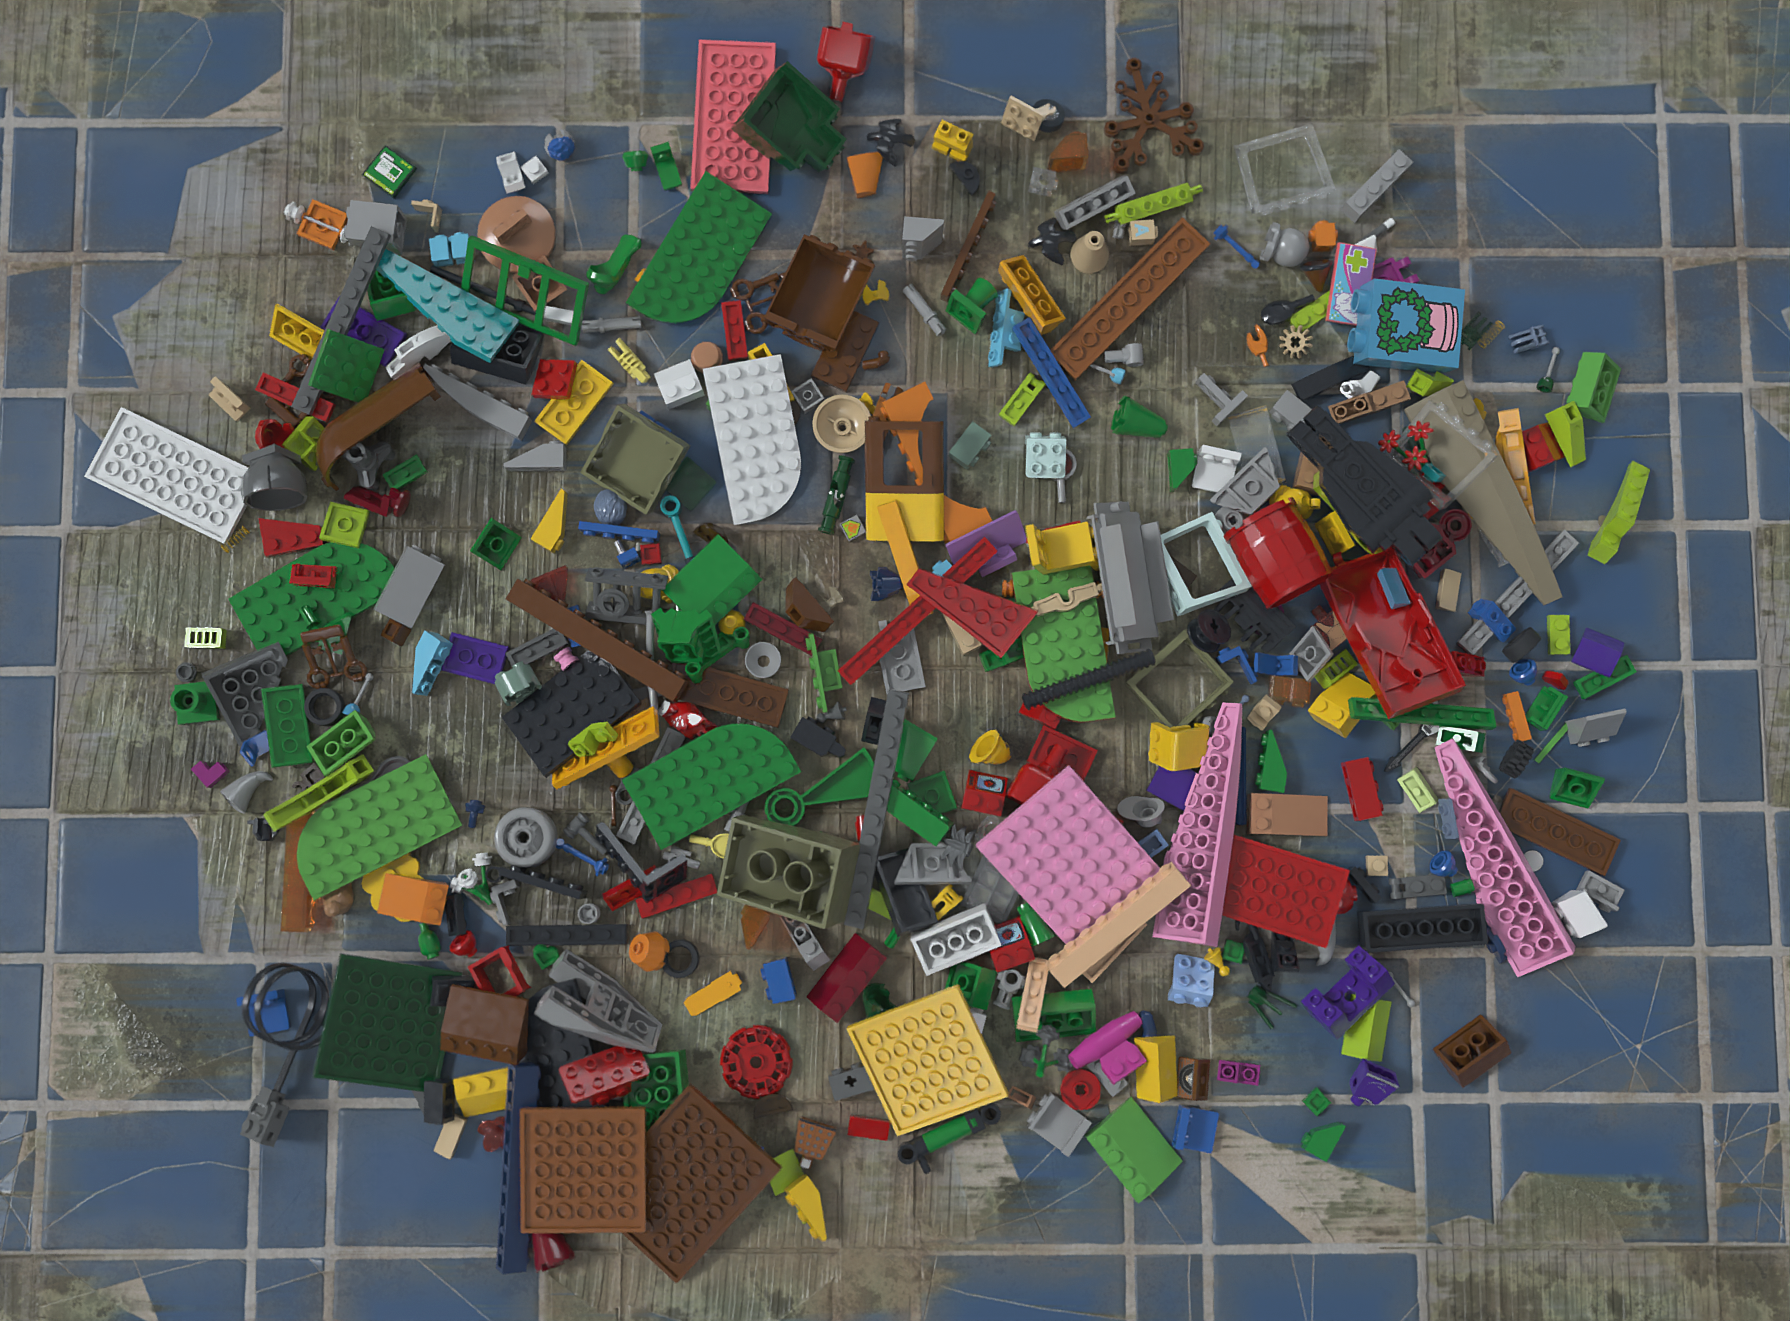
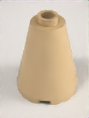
(1090, 253)

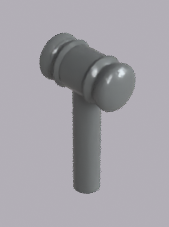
(577, 826)

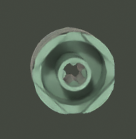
(516, 683)

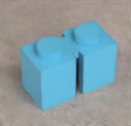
(442, 252)

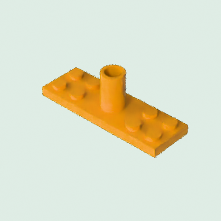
(631, 735)

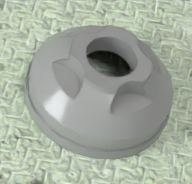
(758, 650)

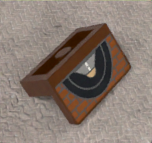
(1193, 1078)

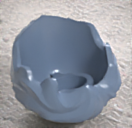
(610, 508)

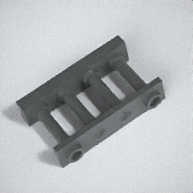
(635, 613)

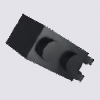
(817, 739)

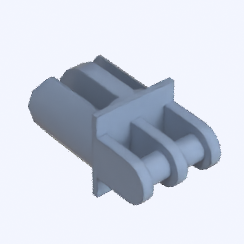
(1531, 339)

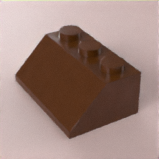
(1472, 1051)

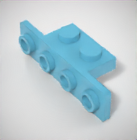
(1002, 333)

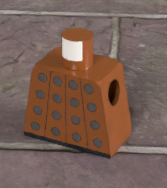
(812, 1140)

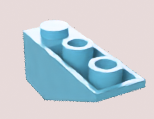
(429, 658)

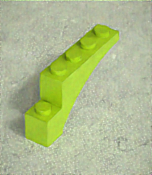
(1621, 515)
(320, 793)

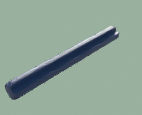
(1241, 810)

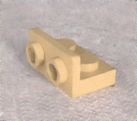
(228, 400)

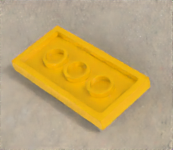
(565, 417)

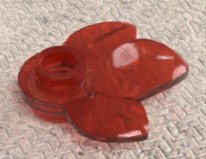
(492, 1133)

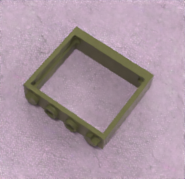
(1208, 702)

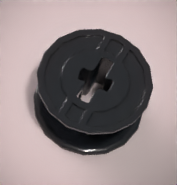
(1209, 630)

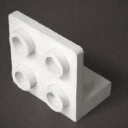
(1214, 468)

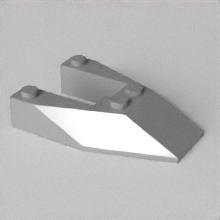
(609, 1012)

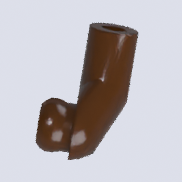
(876, 362)

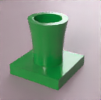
(969, 308)
(194, 703)

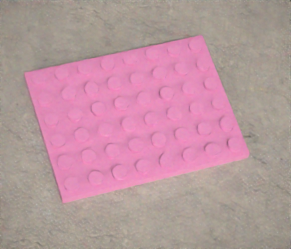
(1067, 855)

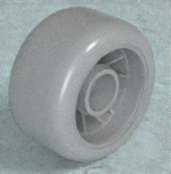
(541, 840)

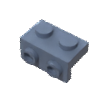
(1448, 818)

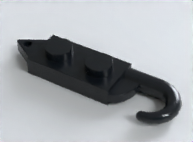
(1257, 957)

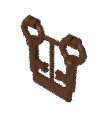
(768, 280)
(282, 411)
(323, 634)

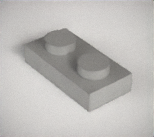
(1095, 1067)

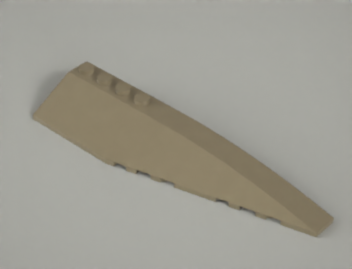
(1492, 496)

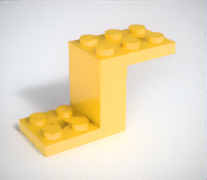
(1062, 547)

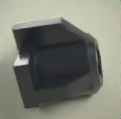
(262, 829)

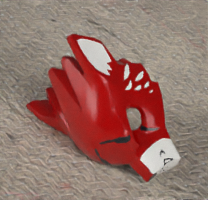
(686, 718)

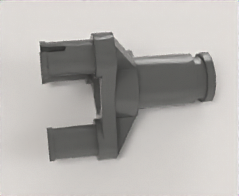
(368, 465)

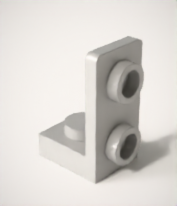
(506, 888)

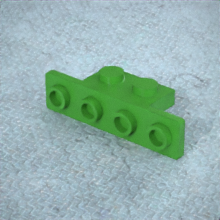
(826, 671)

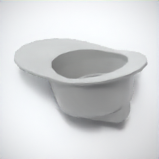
(1143, 810)

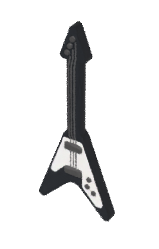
(1423, 732)

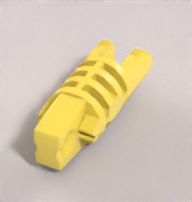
(630, 361)

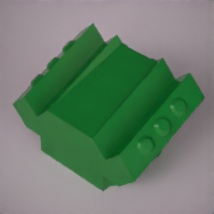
(686, 635)

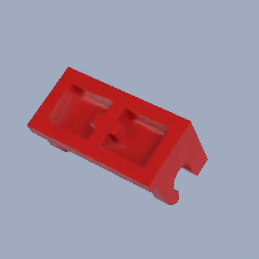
(313, 576)

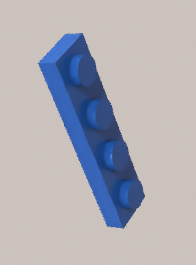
(627, 533)

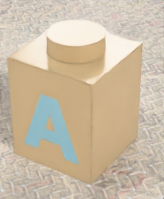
(1142, 232)

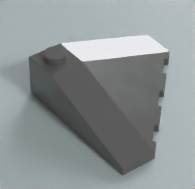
(238, 688)

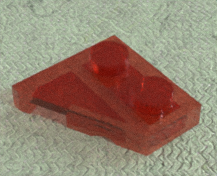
(553, 582)

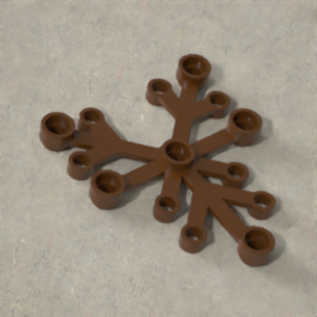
(1142, 97)

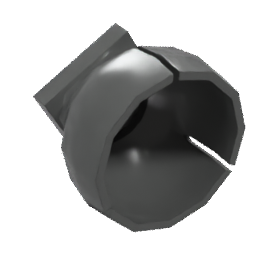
(273, 480)

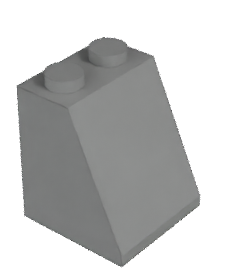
(382, 216)

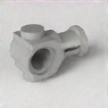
(1008, 988)

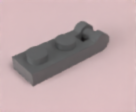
(1418, 886)

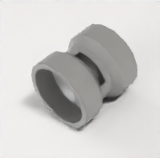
(589, 913)

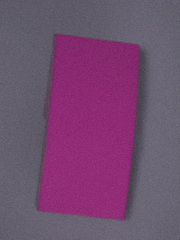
(1238, 1072)

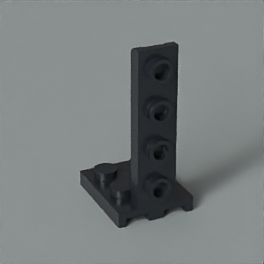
(657, 881)

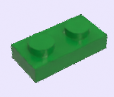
(405, 473)

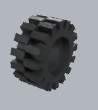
(1516, 759)

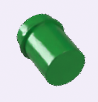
(1462, 887)

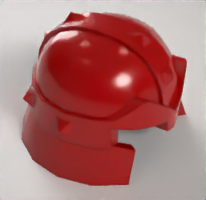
(271, 432)

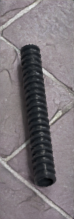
(1088, 679)

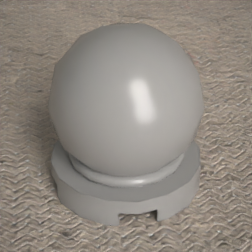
(1285, 246)

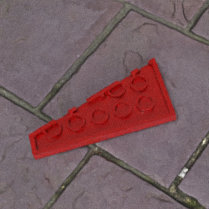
(983, 615)

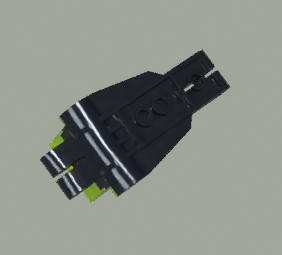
(1367, 489)

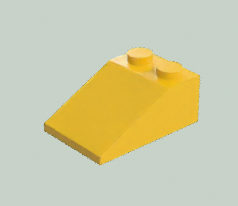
(1332, 705)

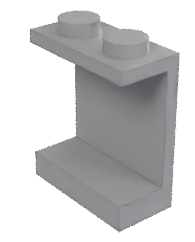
(1058, 1123)

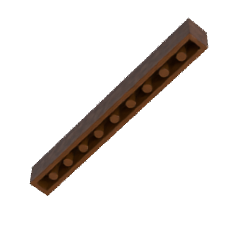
(596, 640)

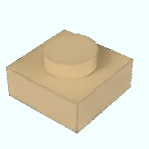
(1377, 865)

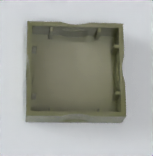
(635, 458)

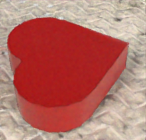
(1556, 679)

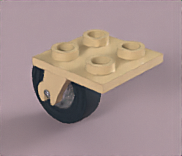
(1029, 121)

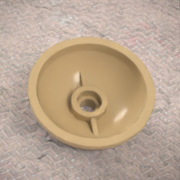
(836, 412)

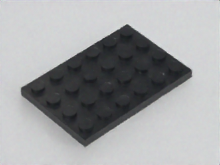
(567, 705)

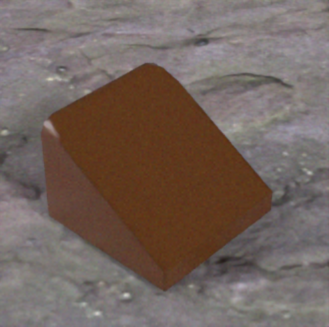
(396, 632)

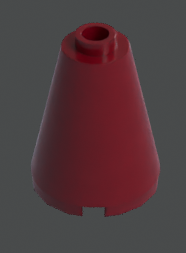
(550, 1250)

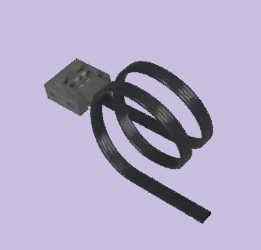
(266, 1111)

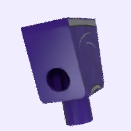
(1372, 1083)

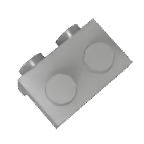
(1601, 891)

